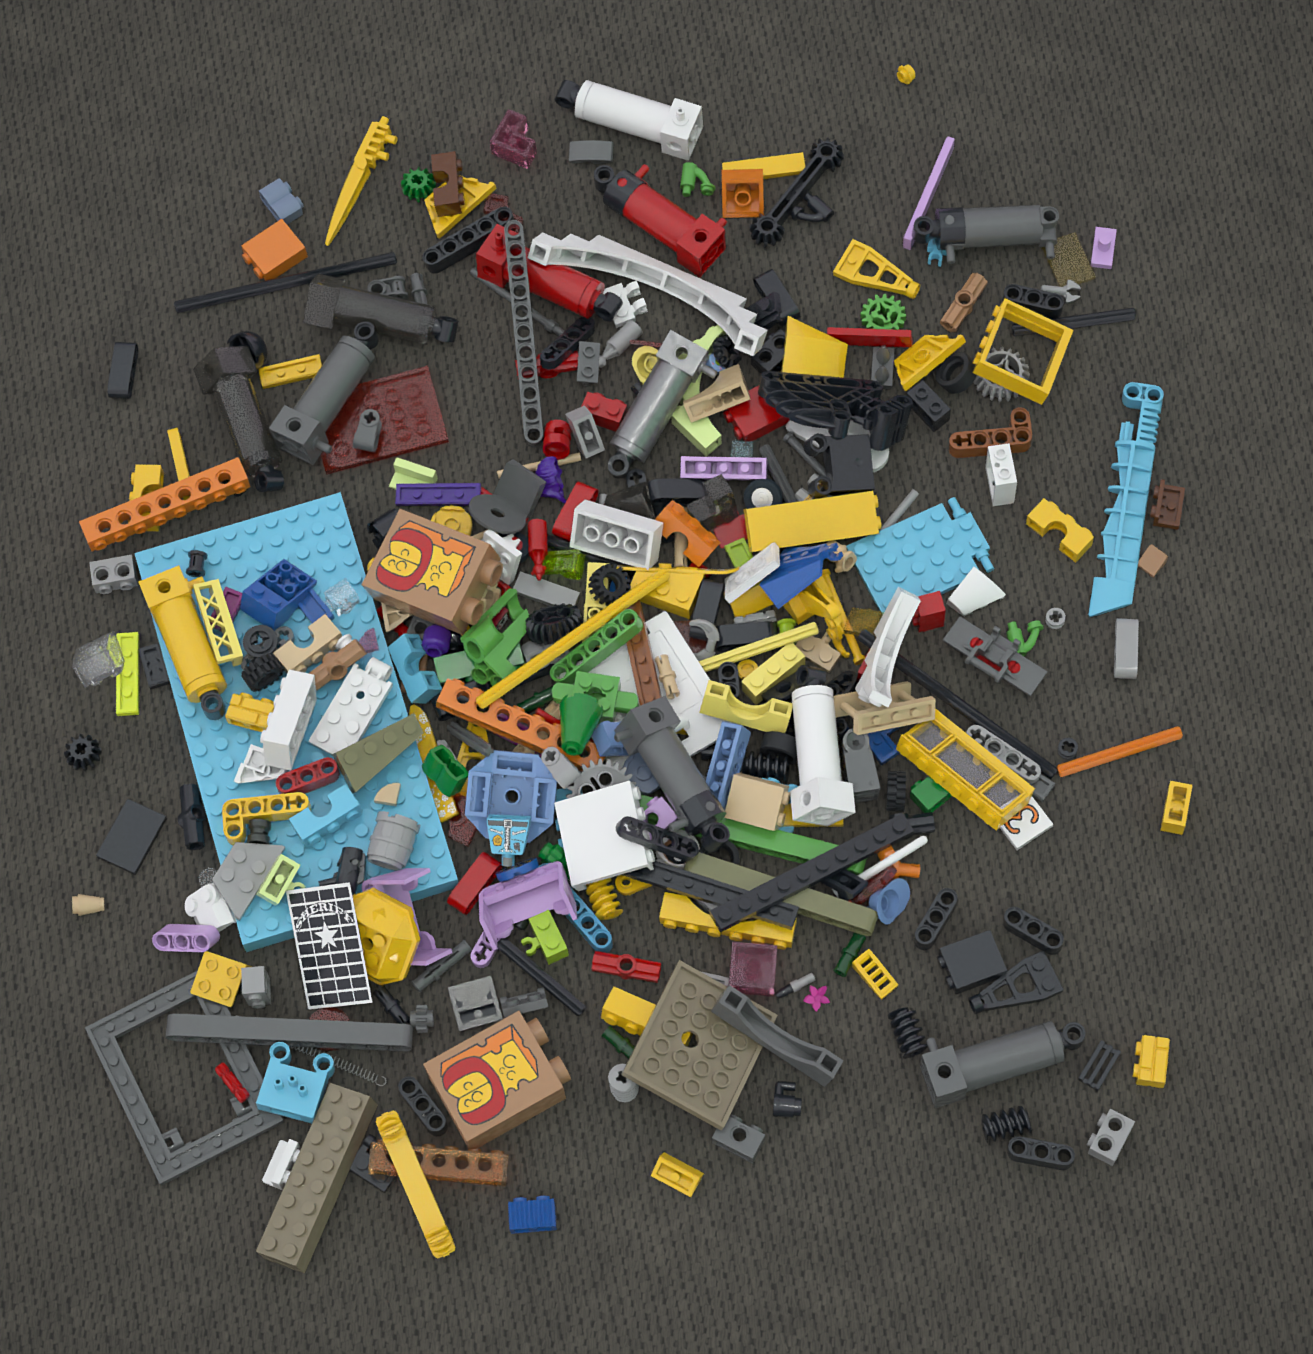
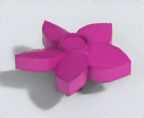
(816, 997)

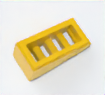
(856, 964)

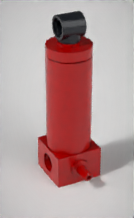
(552, 282)

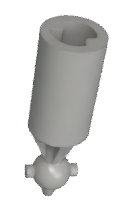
(620, 341)

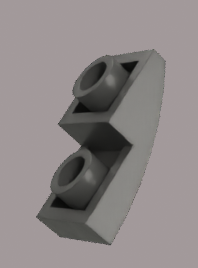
(591, 151)

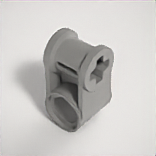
(560, 766)

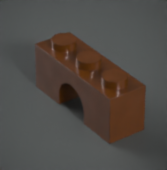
(448, 199)

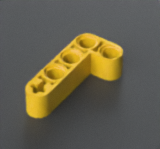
(267, 803)

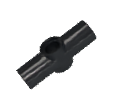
(192, 817)

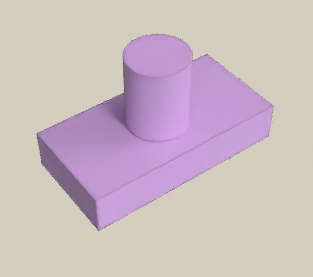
(1103, 248)

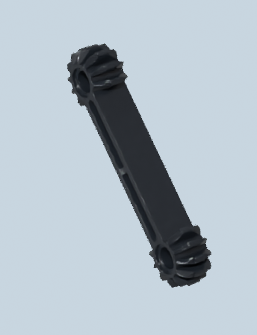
(796, 192)

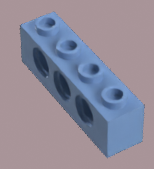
(727, 759)

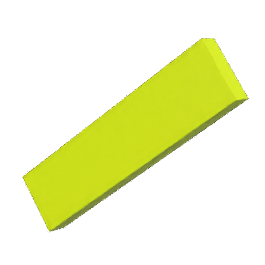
(128, 680)

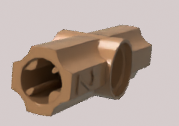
(958, 311)
(335, 664)

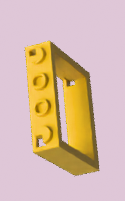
(1036, 323)

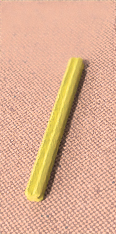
(760, 646)

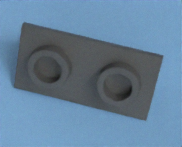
(588, 363)

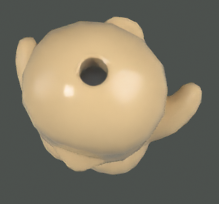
(848, 559)

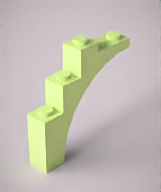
(700, 432)

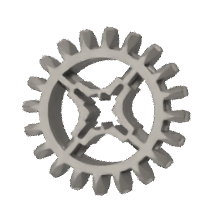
(1004, 359)

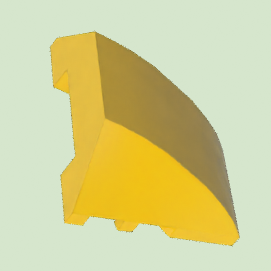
(812, 351)

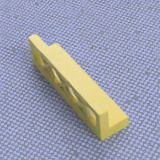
(222, 620)

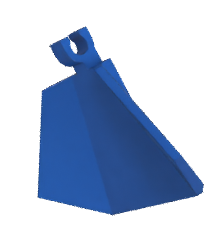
(797, 570)

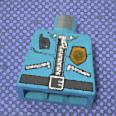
(508, 836)

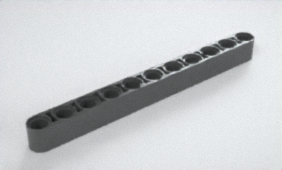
(523, 323)
(290, 1031)

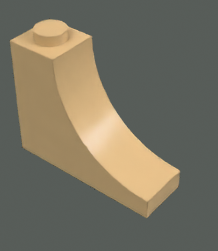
(724, 393)

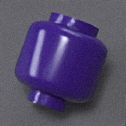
(436, 640)

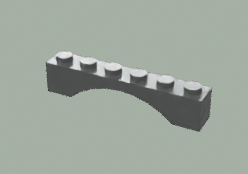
(743, 1015)

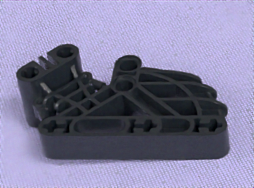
(834, 402)

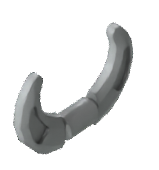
(712, 635)

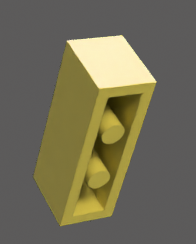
(772, 672)

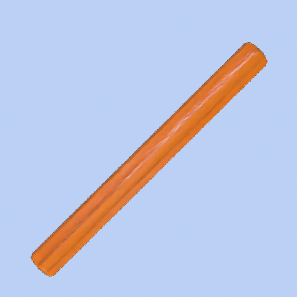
(1119, 751)

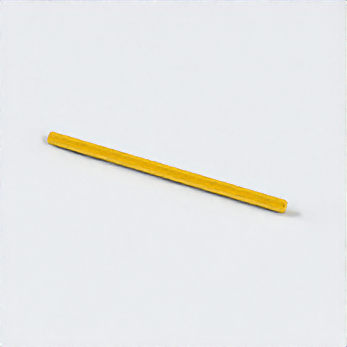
(572, 638)

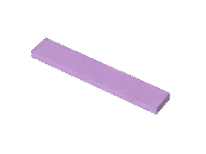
(930, 188)

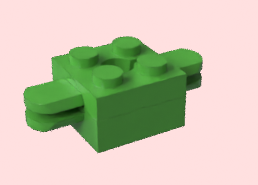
(606, 689)

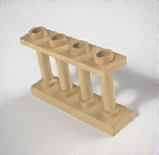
(901, 712)

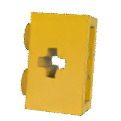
(1176, 807)

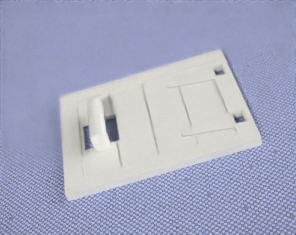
(690, 680)

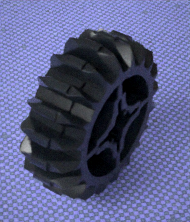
(552, 623)

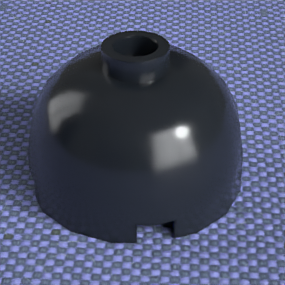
(255, 344)

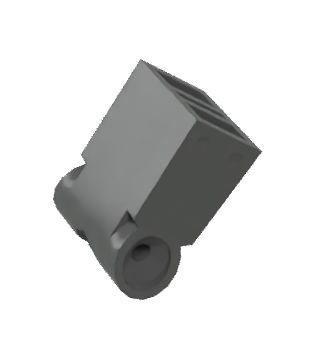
(859, 767)

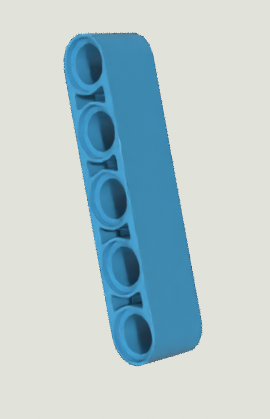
(591, 935)

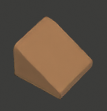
(1152, 560)

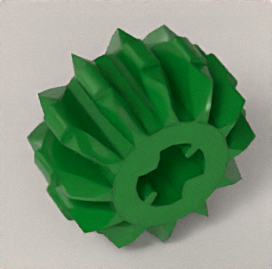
(411, 181)

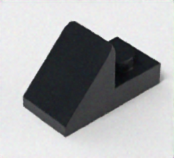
(846, 884)

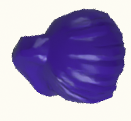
(550, 472)

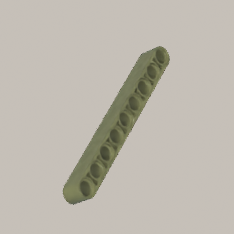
(810, 902)

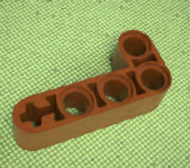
(990, 437)

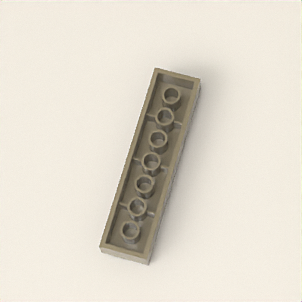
(317, 1178)

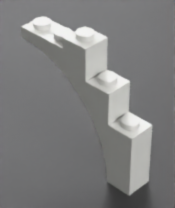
(880, 660)

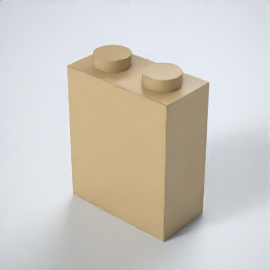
(757, 801)

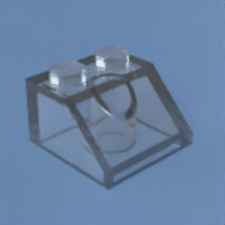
(98, 660)

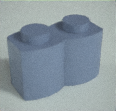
(281, 202)

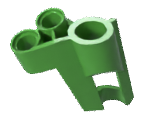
(489, 646)

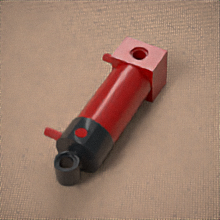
(694, 240)

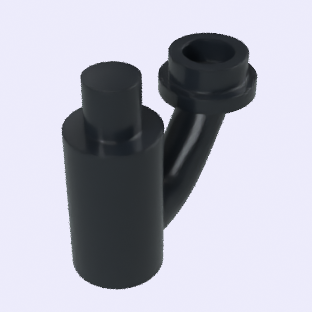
(819, 207)

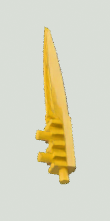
(369, 151)

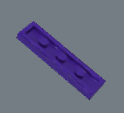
(436, 494)

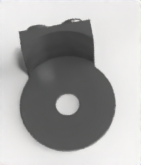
(513, 497)

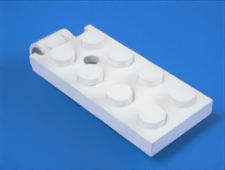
(347, 715)

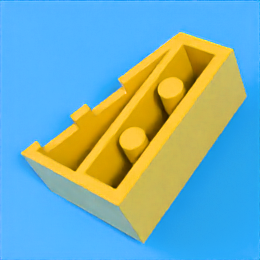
(675, 595)

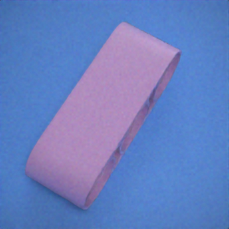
(186, 938)

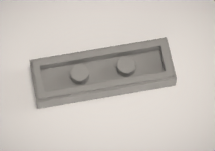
(544, 591)

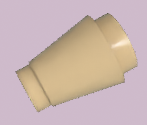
(87, 904)

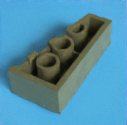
(373, 753)

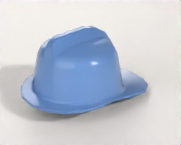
(890, 900)

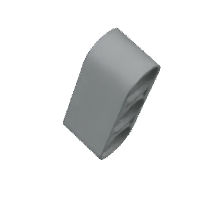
(1126, 648)

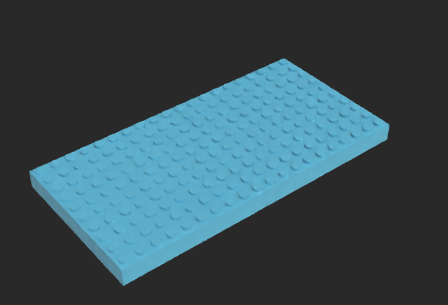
(321, 544)

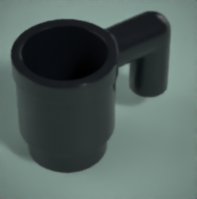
(786, 1104)

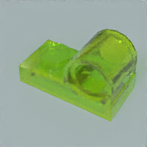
(565, 562)

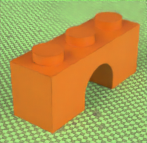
(700, 541)

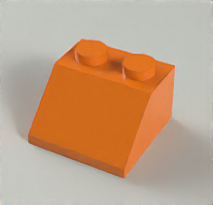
(742, 193)

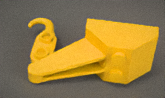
(819, 601)

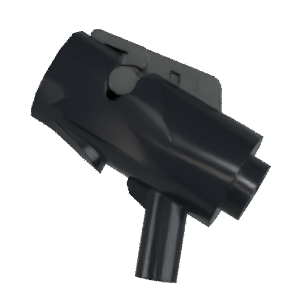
(350, 869)

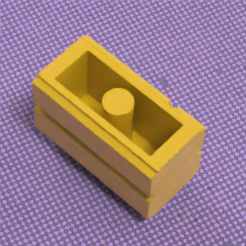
(249, 712)
(1152, 1061)

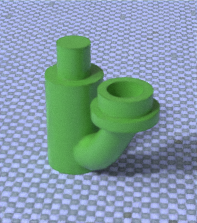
(689, 174)
(1014, 632)

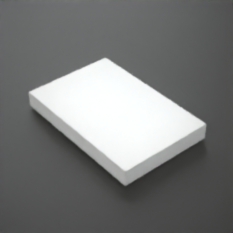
(752, 572)

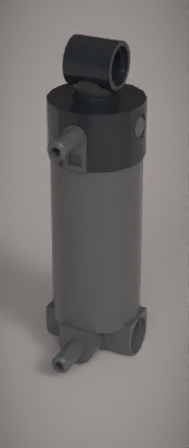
(989, 227)

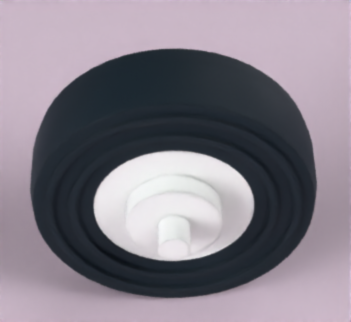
(762, 493)

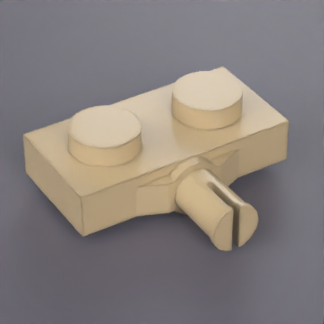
(819, 652)

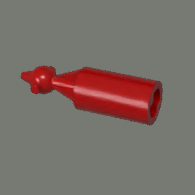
(537, 545)

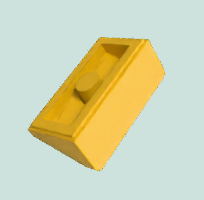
(677, 1174)

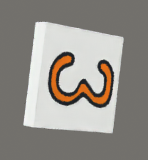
(1026, 825)

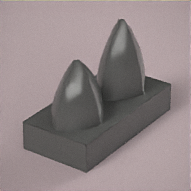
(883, 366)

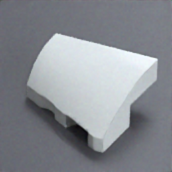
(974, 593)
(255, 769)

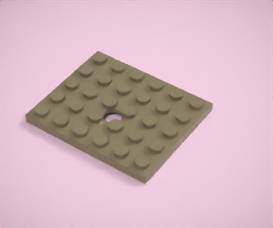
(698, 1078)

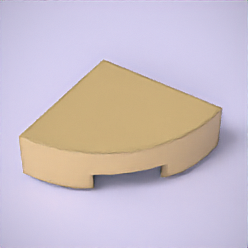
(388, 794)

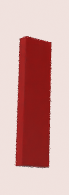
(872, 337)

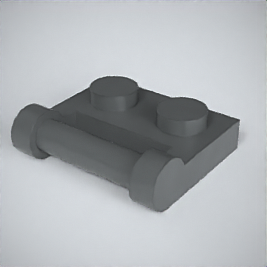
(524, 1002)

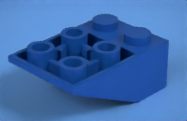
(272, 595)

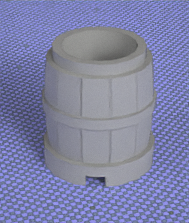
(392, 841)

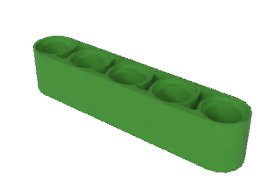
(607, 646)

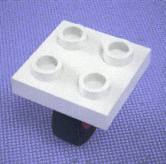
(511, 550)

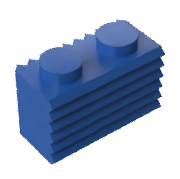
(532, 1215)

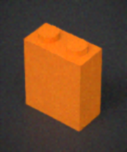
(273, 251)

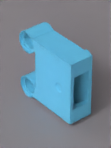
(293, 1090)

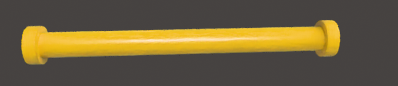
(858, 657)

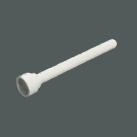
(893, 858)

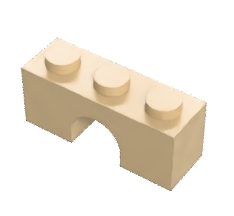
(299, 659)

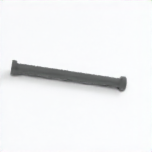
(790, 438)

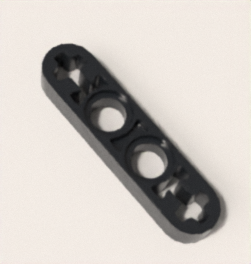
(553, 357)
(656, 842)

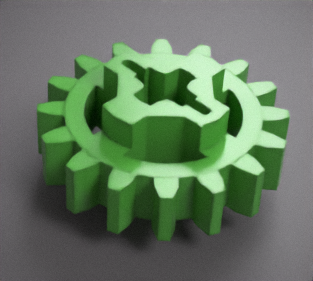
(888, 309)

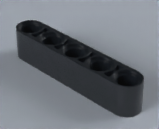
(458, 241)

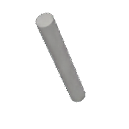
(900, 509)

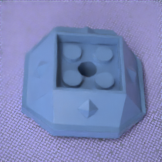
(514, 771)

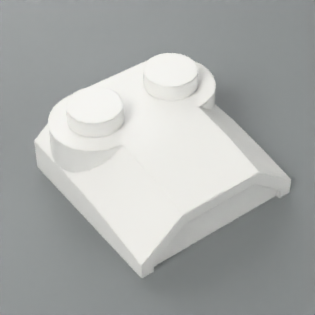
(209, 908)

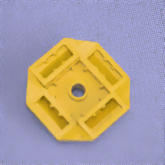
(392, 933)

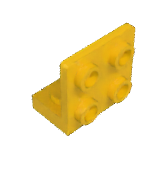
(218, 979)

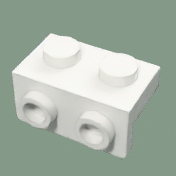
(281, 1164)

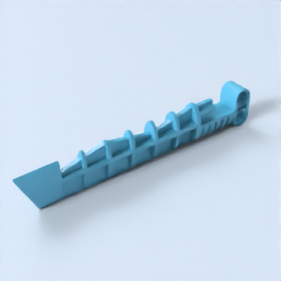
(1127, 517)

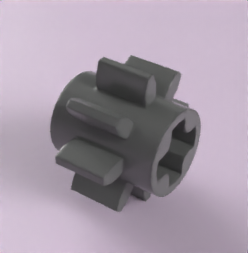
(422, 1018)

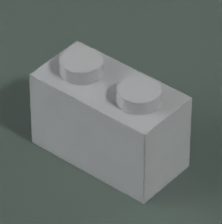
(585, 431)

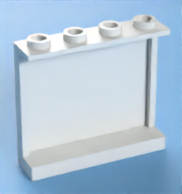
(591, 838)

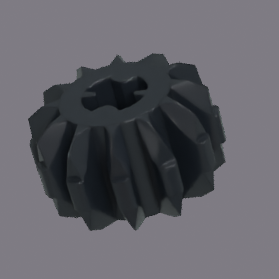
(82, 760)

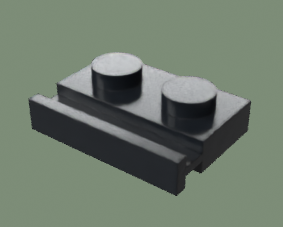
(767, 311)

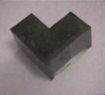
(716, 506)

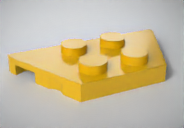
(474, 194)
(924, 357)

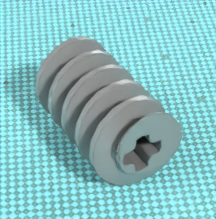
(622, 1092)

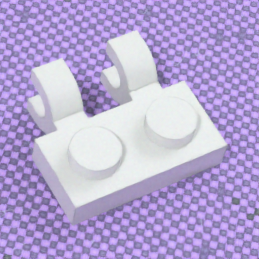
(627, 311)

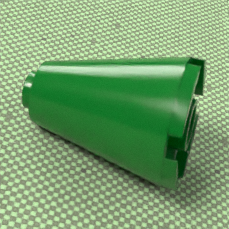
(578, 721)

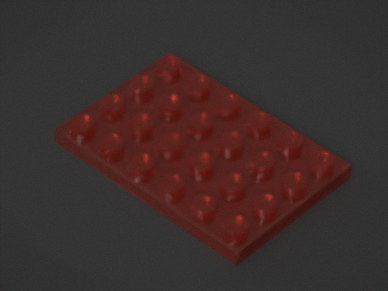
(407, 415)

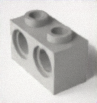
(113, 569)
(256, 986)
(1114, 1138)

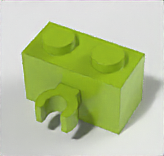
(546, 937)

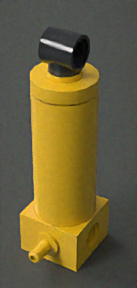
(185, 638)

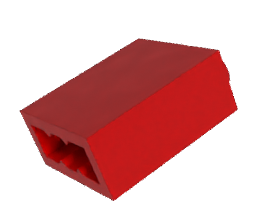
(753, 417)

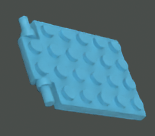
(921, 554)

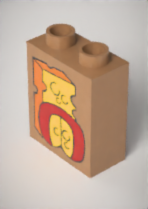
(433, 572)
(497, 1079)

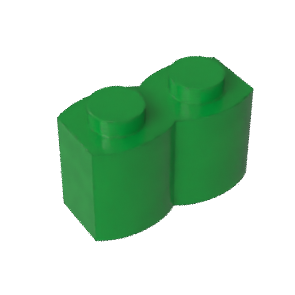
(445, 770)

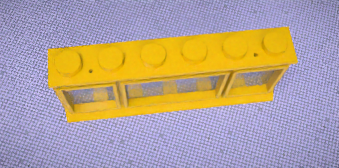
(966, 770)

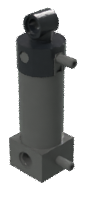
(652, 734)

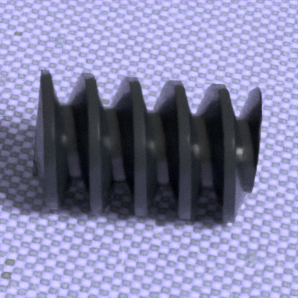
(766, 767)
(907, 1032)
(1005, 1123)

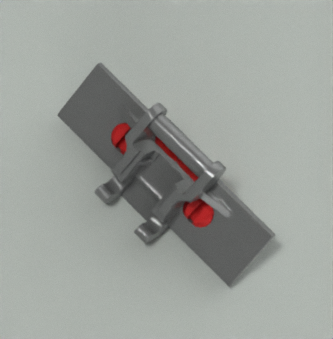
(995, 655)

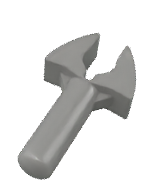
(1064, 291)

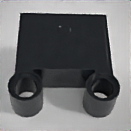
(846, 464)

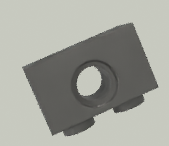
(746, 1149)

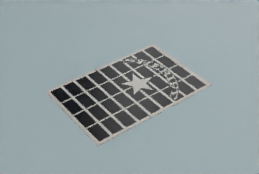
(329, 946)

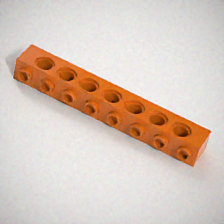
(170, 494)
(448, 702)

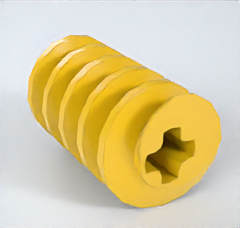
(602, 899)

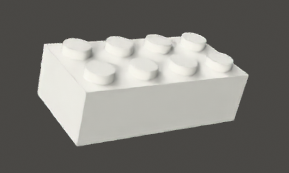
(616, 534)
(289, 719)

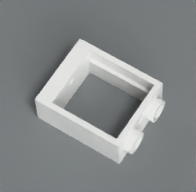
(1002, 472)

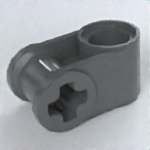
(389, 287)
(368, 431)

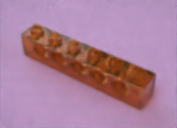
(448, 1172)

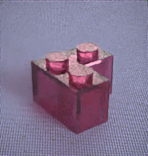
(510, 140)

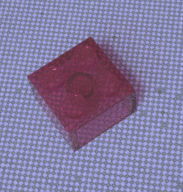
(753, 968)

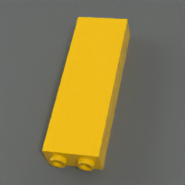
(812, 521)

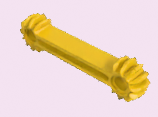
(415, 1184)

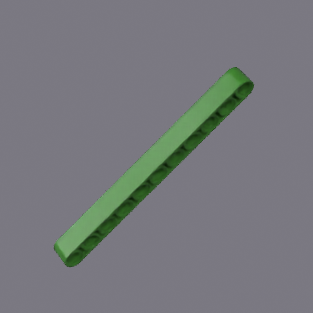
(769, 842)

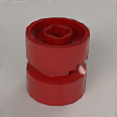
(557, 439)

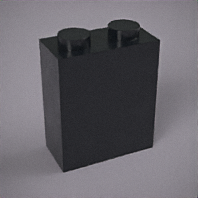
(971, 962)

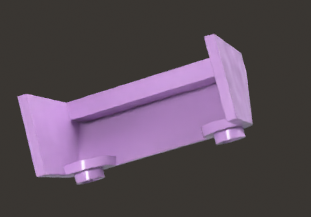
(397, 885)
(523, 898)

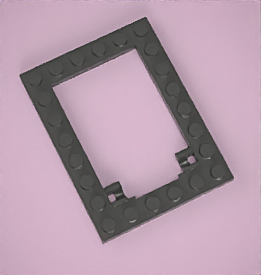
(179, 1158)

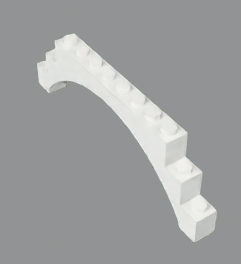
(609, 256)

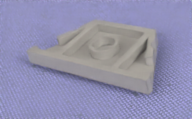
(244, 873)

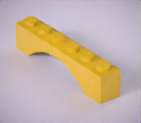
(681, 912)

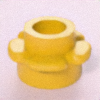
(905, 74)

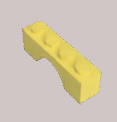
(722, 704)

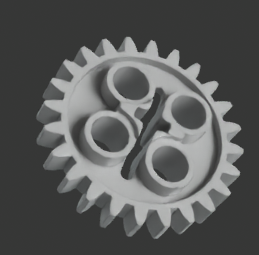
(595, 771)

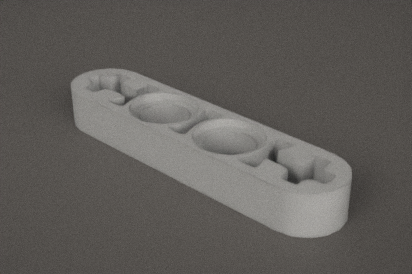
(1005, 751)

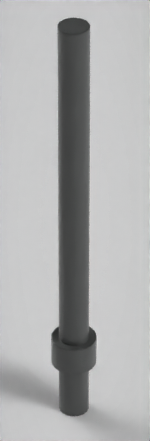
(550, 325)

